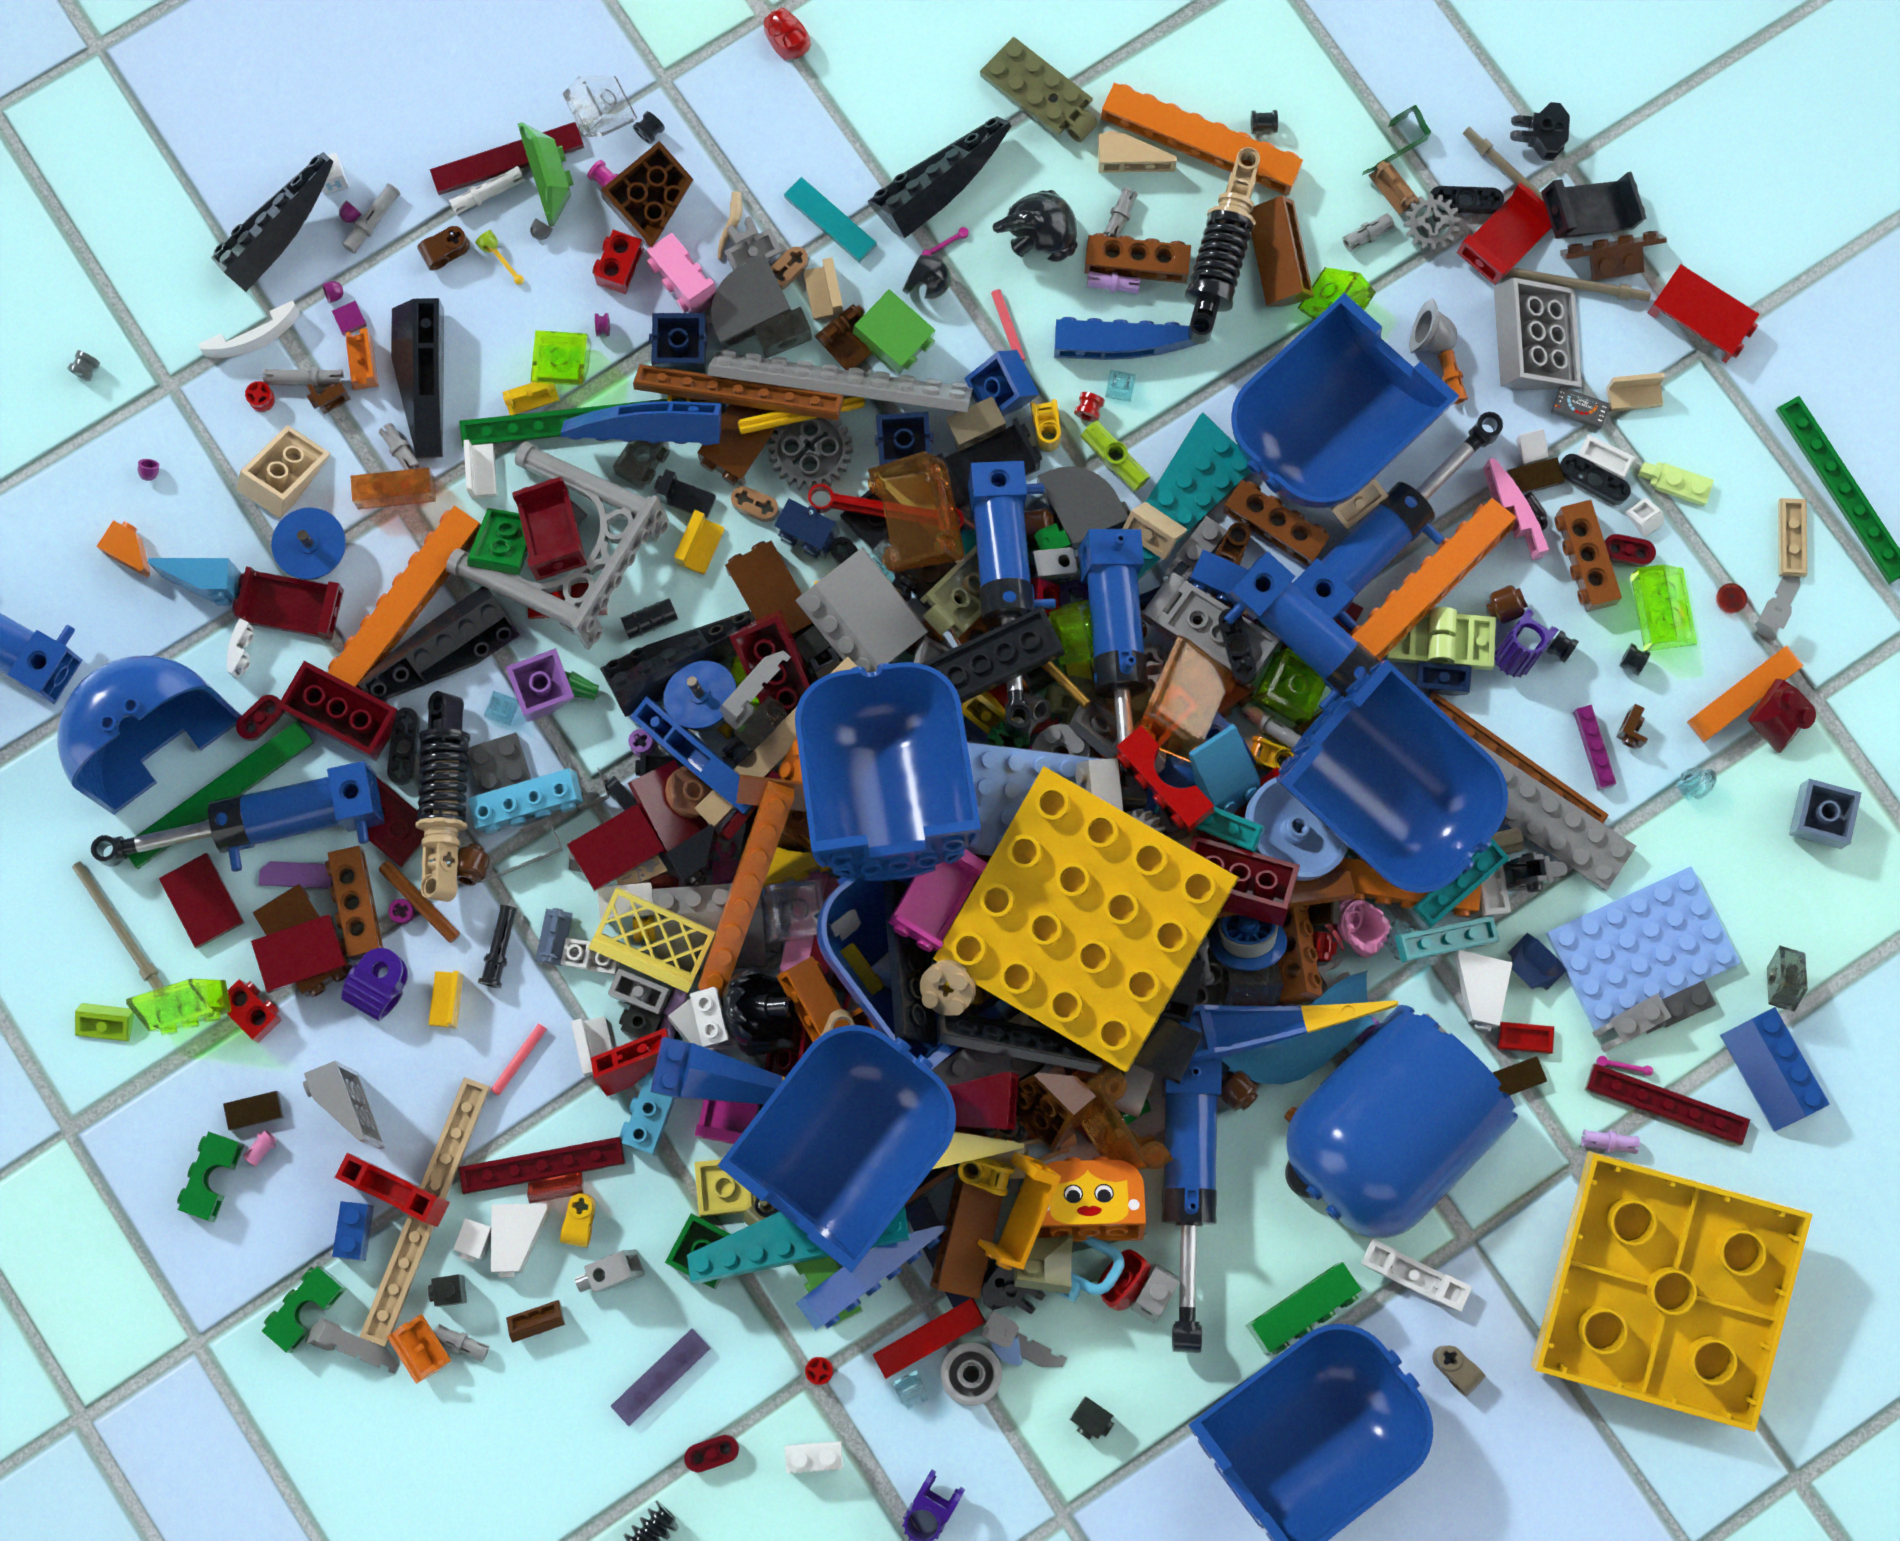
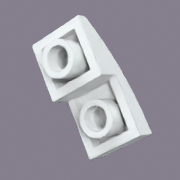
(237, 658)
(579, 956)

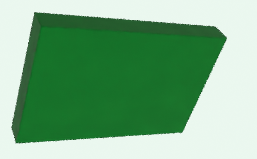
(499, 543)

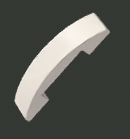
(255, 339)
(1416, 1275)

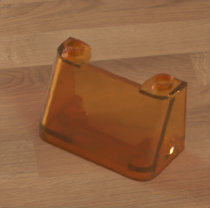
(917, 512)
(1186, 699)
(1107, 1127)

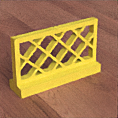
(645, 962)

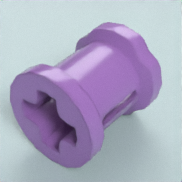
(644, 736)

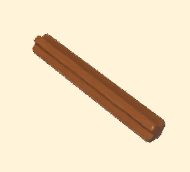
(415, 897)

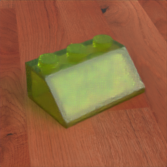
(1663, 607)
(181, 1005)

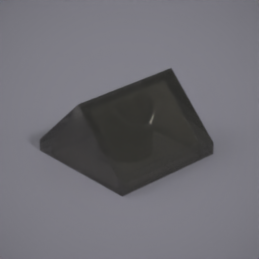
(1251, 987)

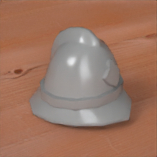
(1432, 330)

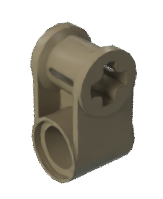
(1461, 1371)

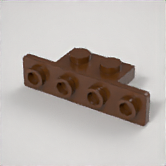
(1615, 257)

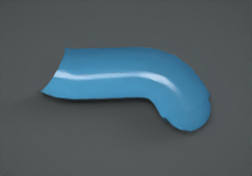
(1306, 1053)

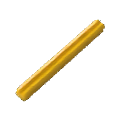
(777, 418)

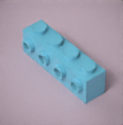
(525, 800)
(648, 1118)

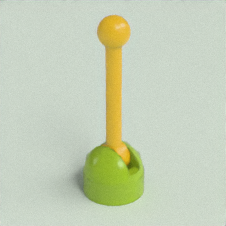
(488, 243)

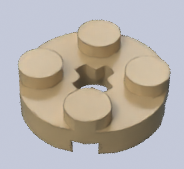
(939, 1000)

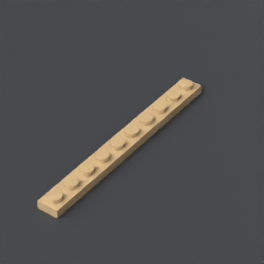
(416, 1233)

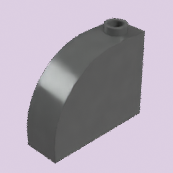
(746, 299)
(1082, 502)

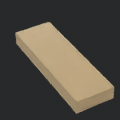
(1792, 537)

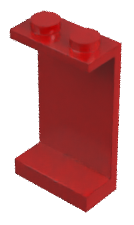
(1507, 235)
(1706, 311)

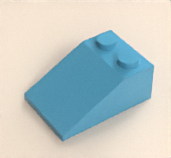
(207, 577)
(1225, 770)

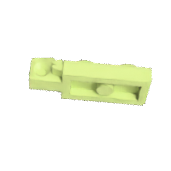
(1677, 482)

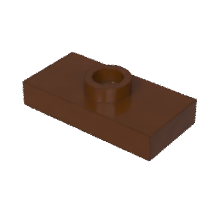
(535, 1321)

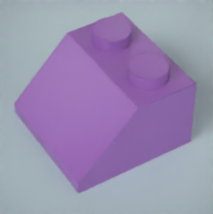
(540, 684)

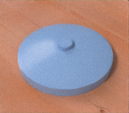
(1293, 832)

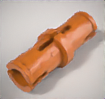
(1452, 375)

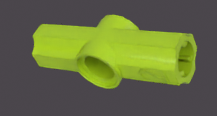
(1126, 468)

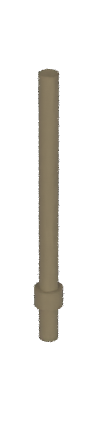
(1484, 147)
(1622, 292)
(147, 971)

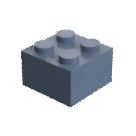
(1825, 813)

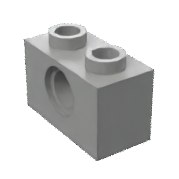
(639, 992)

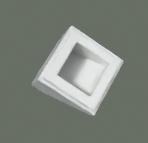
(1532, 446)
(1645, 516)

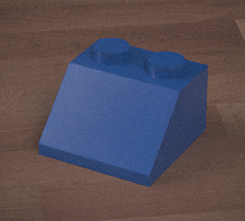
(1005, 380)

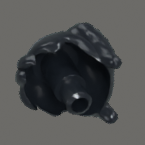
(1041, 223)
(756, 1012)

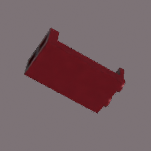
(549, 528)
(288, 603)

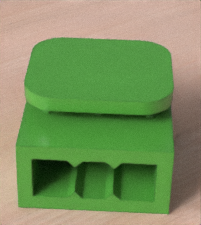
(894, 332)

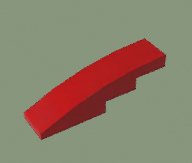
(929, 1338)

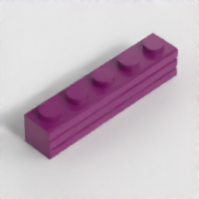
(1594, 747)

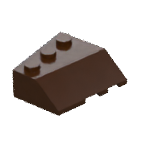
(648, 192)

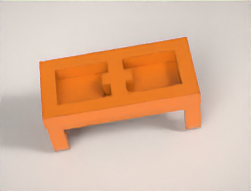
(361, 360)
(419, 1349)

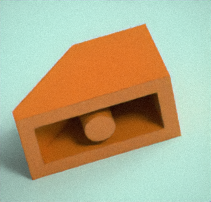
(125, 546)

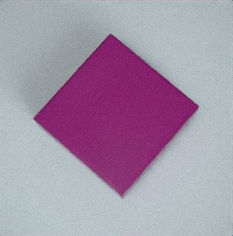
(349, 318)

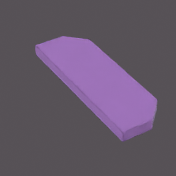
(292, 873)

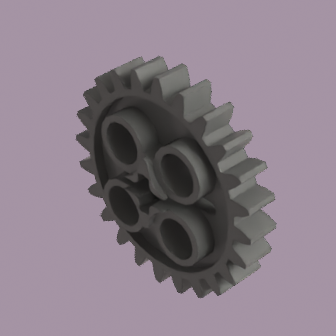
(827, 464)

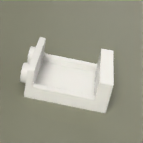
(711, 1020)

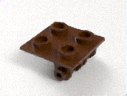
(840, 340)

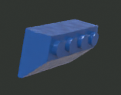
(1774, 1069)

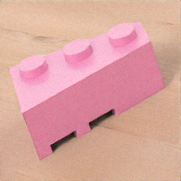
(681, 275)

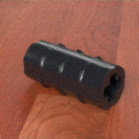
(649, 618)

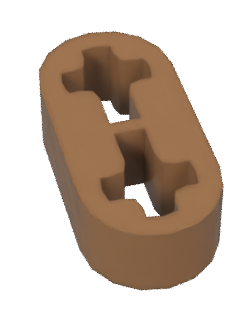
(784, 263)
(752, 509)

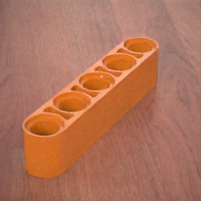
(1744, 694)

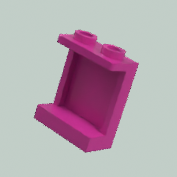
(724, 1120)

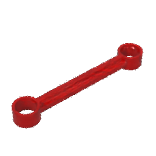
(854, 504)

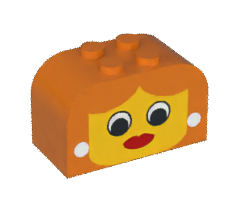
(1096, 1200)

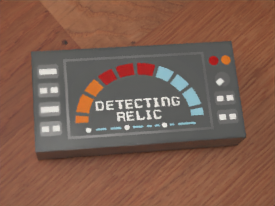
(1580, 407)

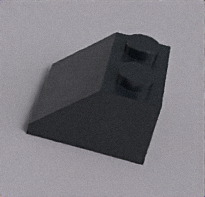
(695, 856)

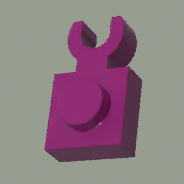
(726, 868)

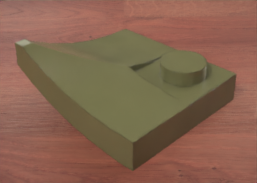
(1047, 1266)

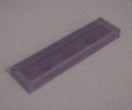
(660, 1377)

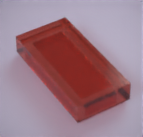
(555, 1187)

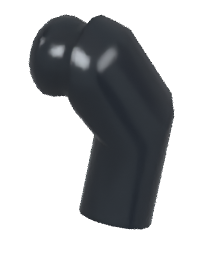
(1538, 510)

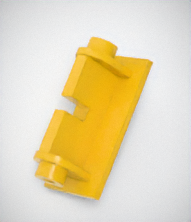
(529, 397)

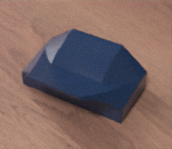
(1443, 678)
(1535, 963)

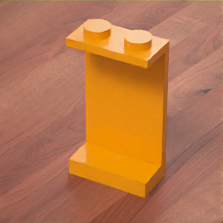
(1026, 1214)

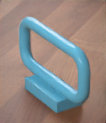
(1101, 1288)

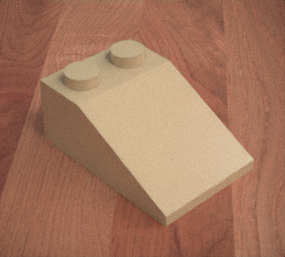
(282, 471)

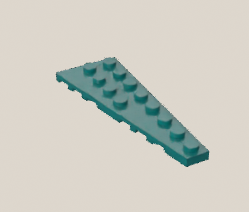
(1196, 479)
(770, 1245)

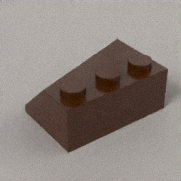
(1053, 1106)

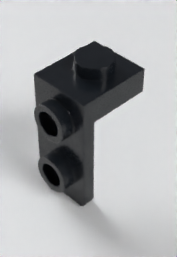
(682, 495)

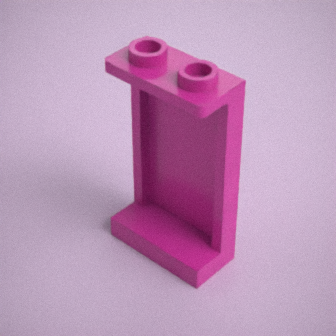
(935, 900)

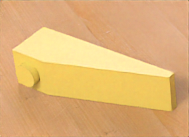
(971, 1147)

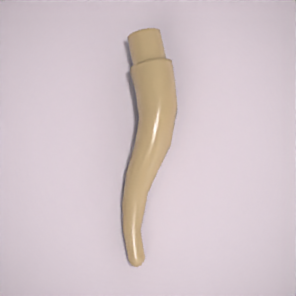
(736, 209)

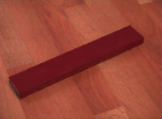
(498, 160)
(1667, 1104)
(541, 1165)

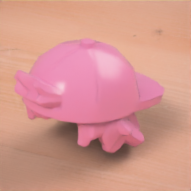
(1363, 927)

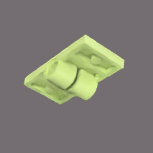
(1449, 639)

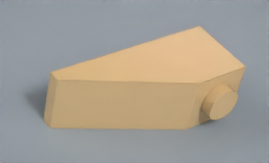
(1127, 154)

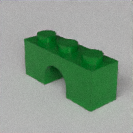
(198, 1197)
(285, 1325)

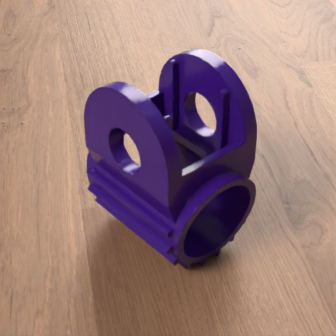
(1514, 657)
(374, 994)
(934, 1503)

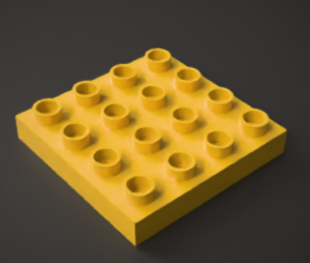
(1086, 918)
(1671, 1291)

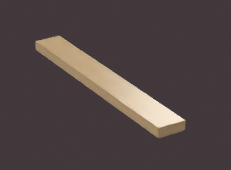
(760, 761)

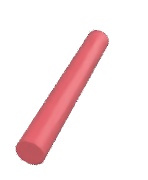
(1007, 322)
(518, 1059)

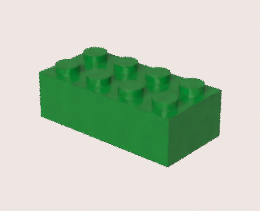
(1303, 1308)

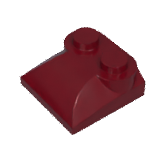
(1782, 714)

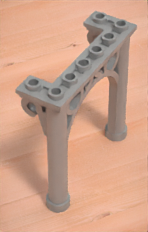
(580, 614)

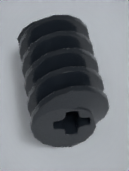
(655, 1527)

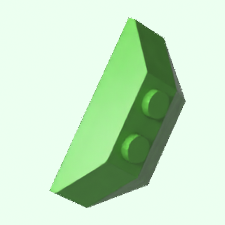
(547, 171)

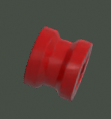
(255, 392)
(1089, 406)
(815, 1370)

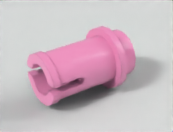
(260, 1147)

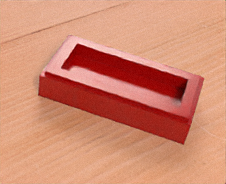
(1525, 1037)

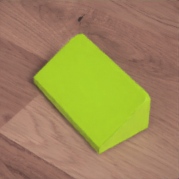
(103, 1022)

